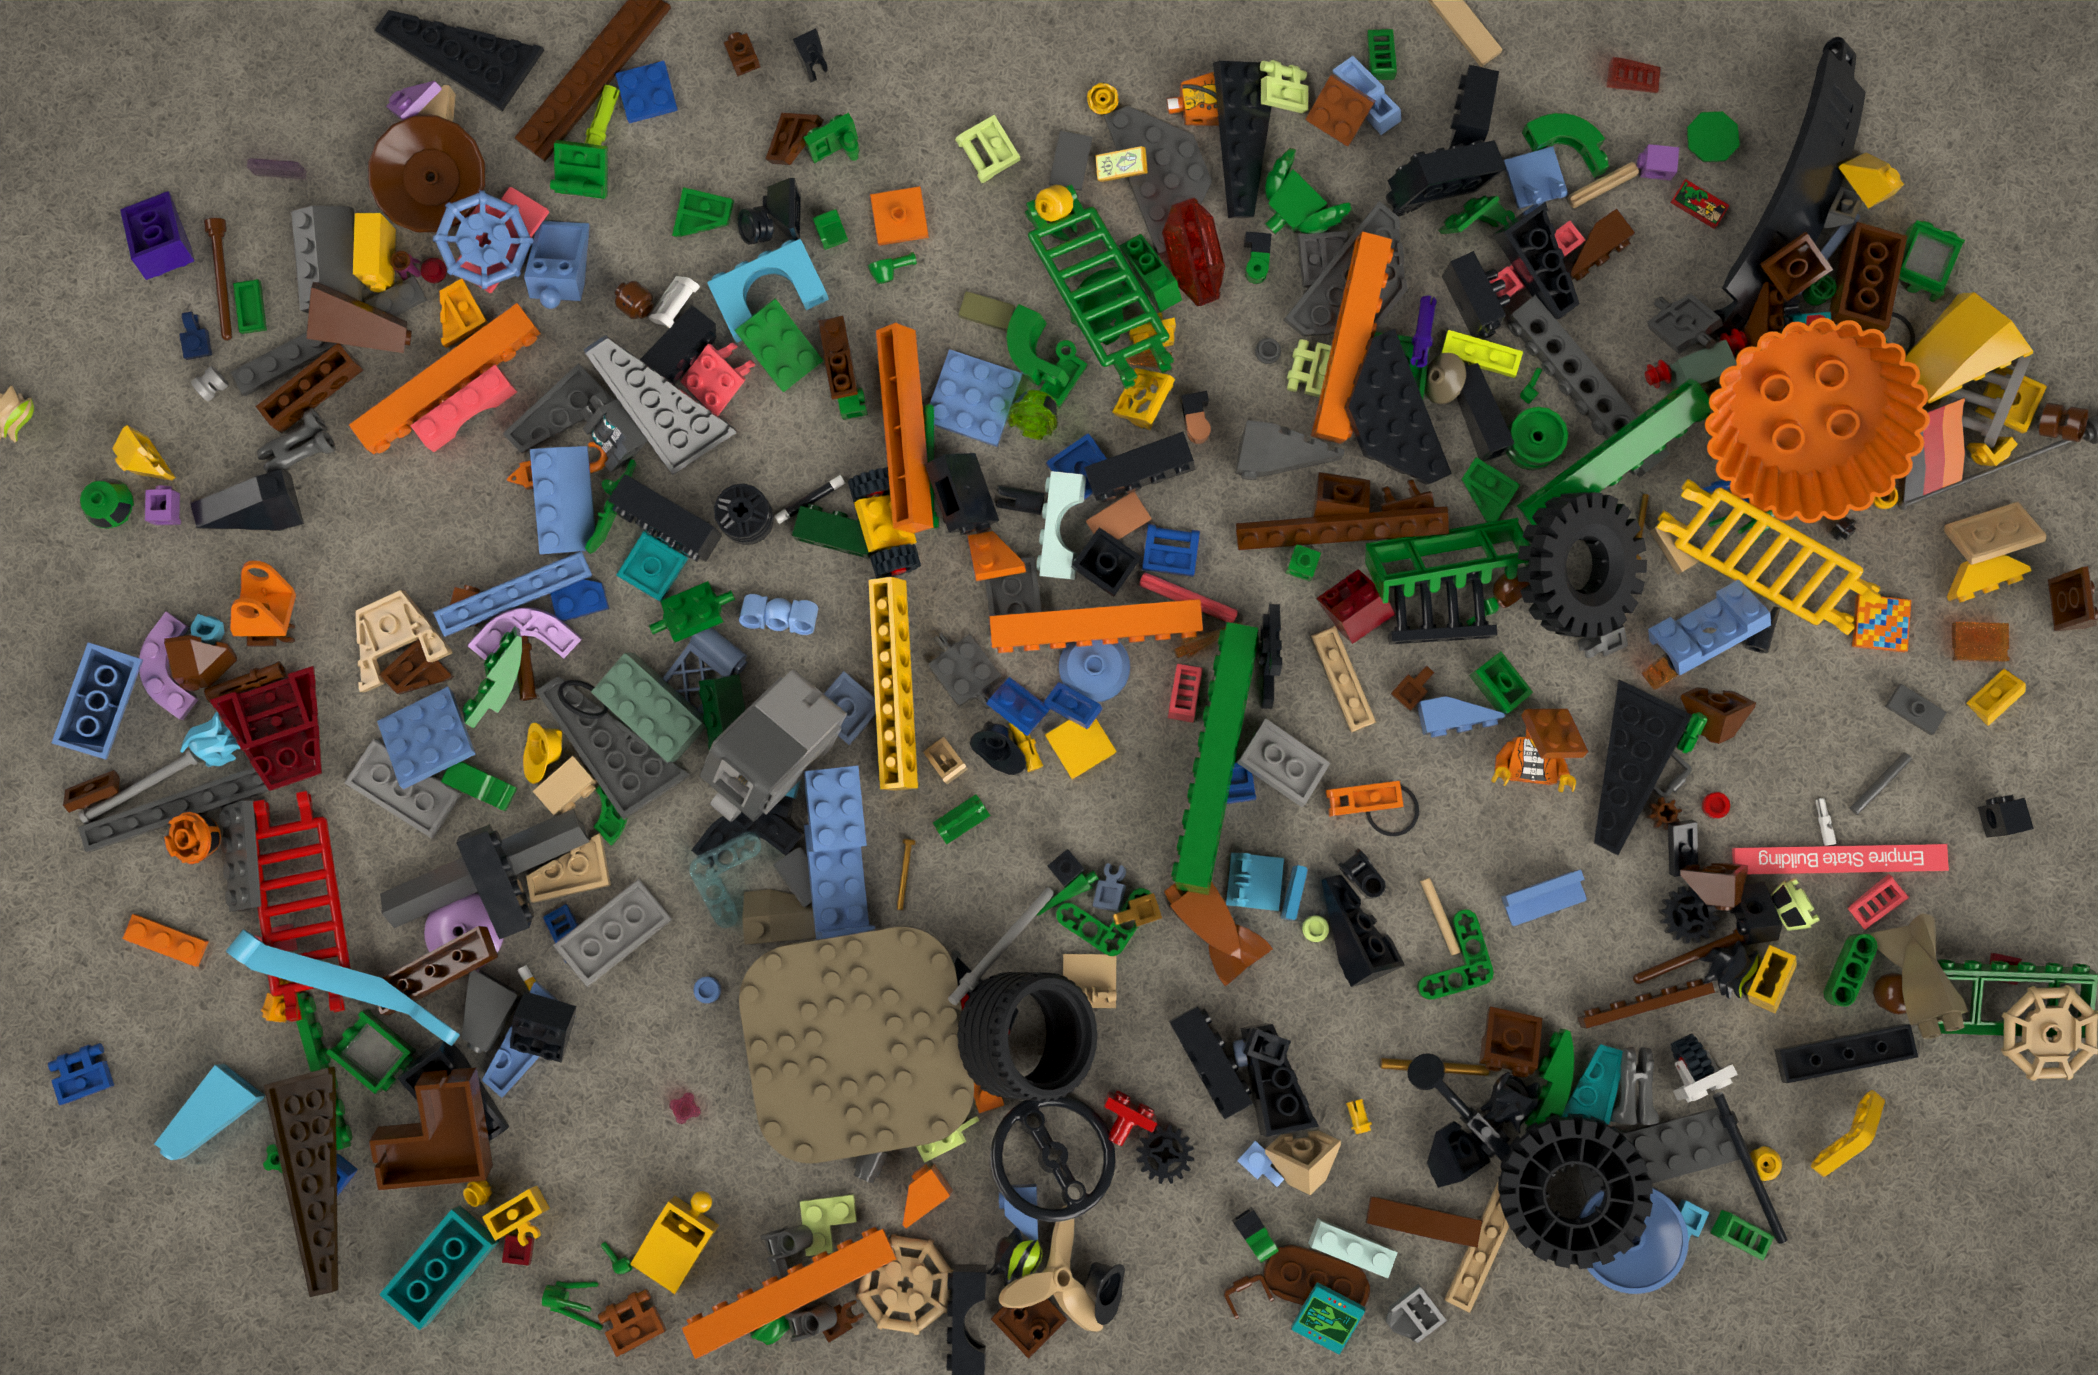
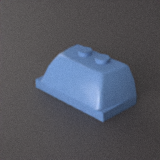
(97, 701)

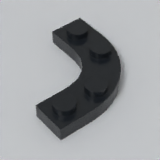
(767, 827)

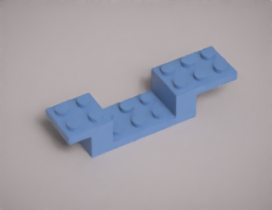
(834, 851)

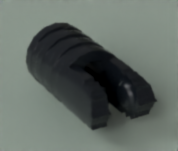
(1026, 500)
(1762, 640)

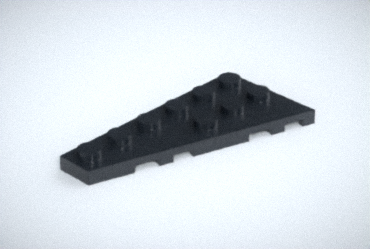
(473, 59)
(1242, 132)
(1638, 750)

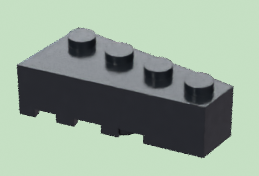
(1538, 260)
(681, 345)
(496, 881)

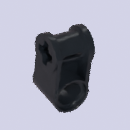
(1362, 873)

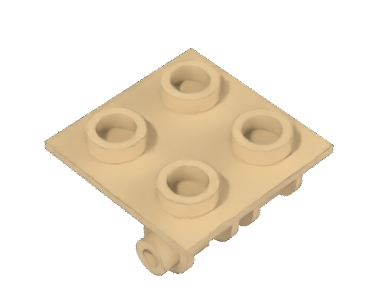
(1094, 975)

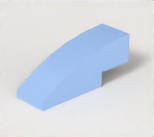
(1384, 112)

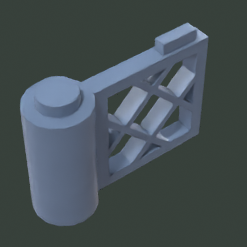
(714, 651)

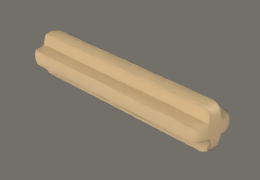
(1603, 185)

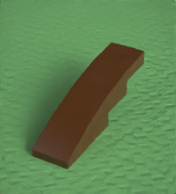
(1423, 1221)

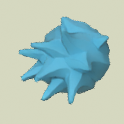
(211, 742)

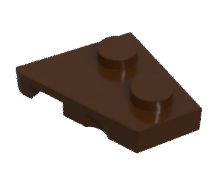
(789, 135)
(413, 671)

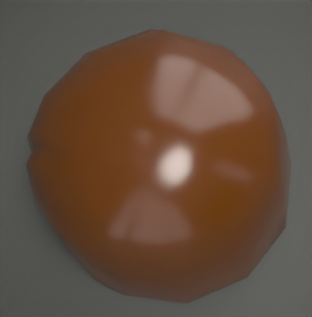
(1508, 590)
(1889, 993)

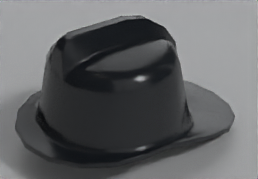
(998, 749)
(1105, 1289)

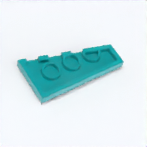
(1597, 1086)

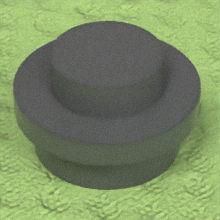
(1268, 351)

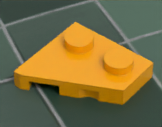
(459, 313)

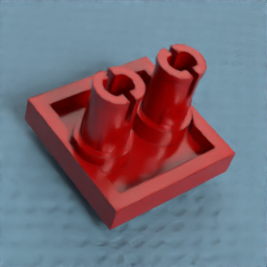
(1128, 1115)

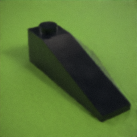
(254, 504)
(1359, 945)
(447, 1057)

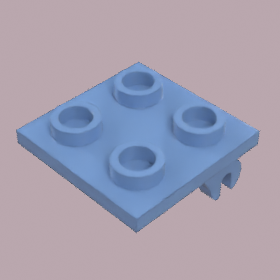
(1535, 177)

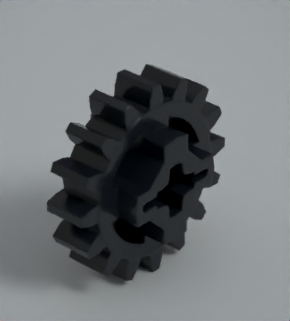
(1683, 923)
(1167, 1140)

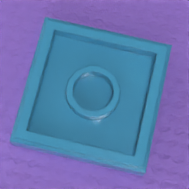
(1294, 893)

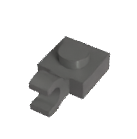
(1605, 644)

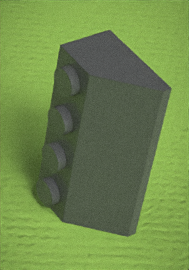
(324, 250)

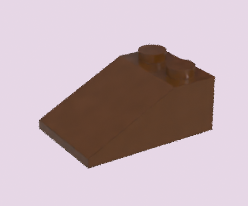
(2073, 600)

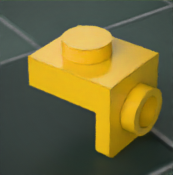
(1989, 456)

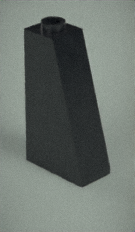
(1483, 416)

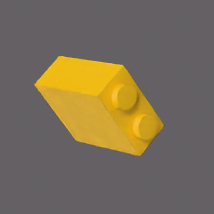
(373, 250)
(1772, 979)

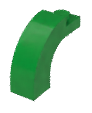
(1569, 131)
(1022, 340)

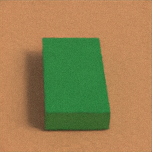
(250, 306)

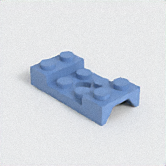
(1733, 614)

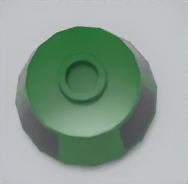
(106, 503)

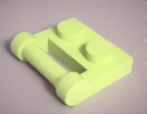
(995, 144)

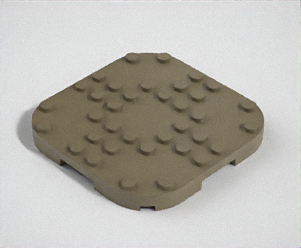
(855, 1044)

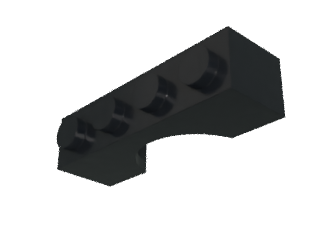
(968, 1288)

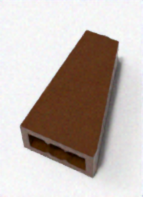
(348, 321)

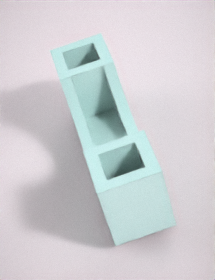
(1064, 492)

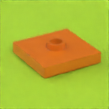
(899, 216)

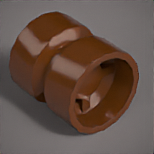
(2054, 418)

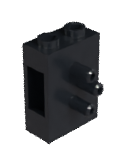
(1475, 295)
(962, 493)

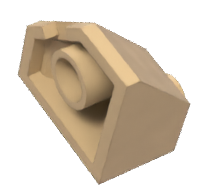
(1304, 1160)

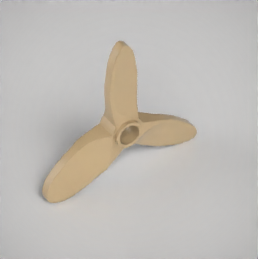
(1055, 1281)

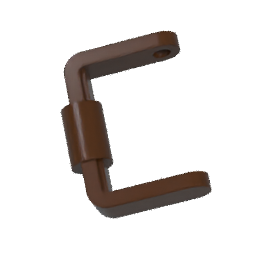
(1242, 1284)

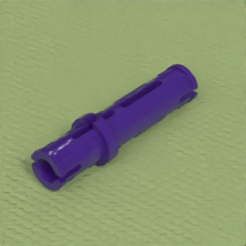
(1422, 339)

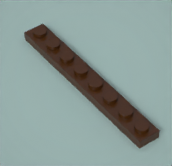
(1342, 528)

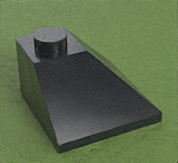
(784, 207)

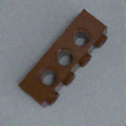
(309, 388)

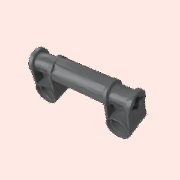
(780, 1246)

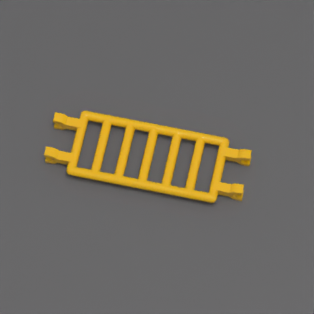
(1684, 532)

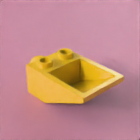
(675, 1243)

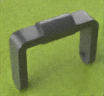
(1678, 781)

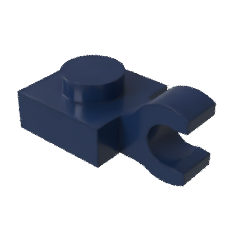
(195, 341)

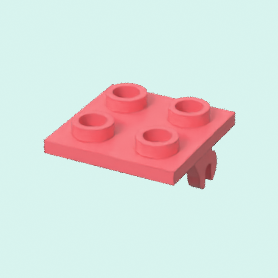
(714, 379)

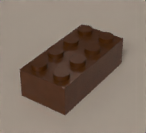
(1868, 277)

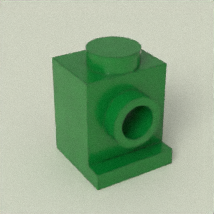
(851, 406)

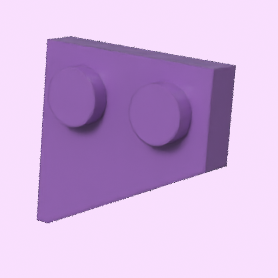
(412, 99)

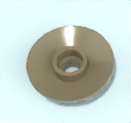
(1445, 378)

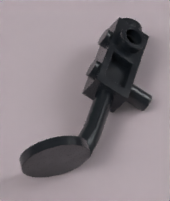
(1428, 1073)

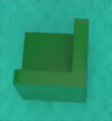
(830, 229)

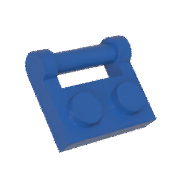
(1170, 558)

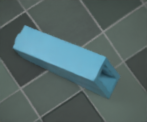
(211, 1108)

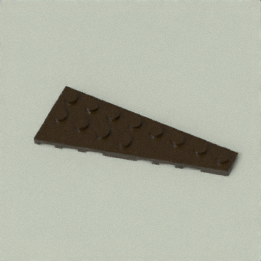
(305, 1138)

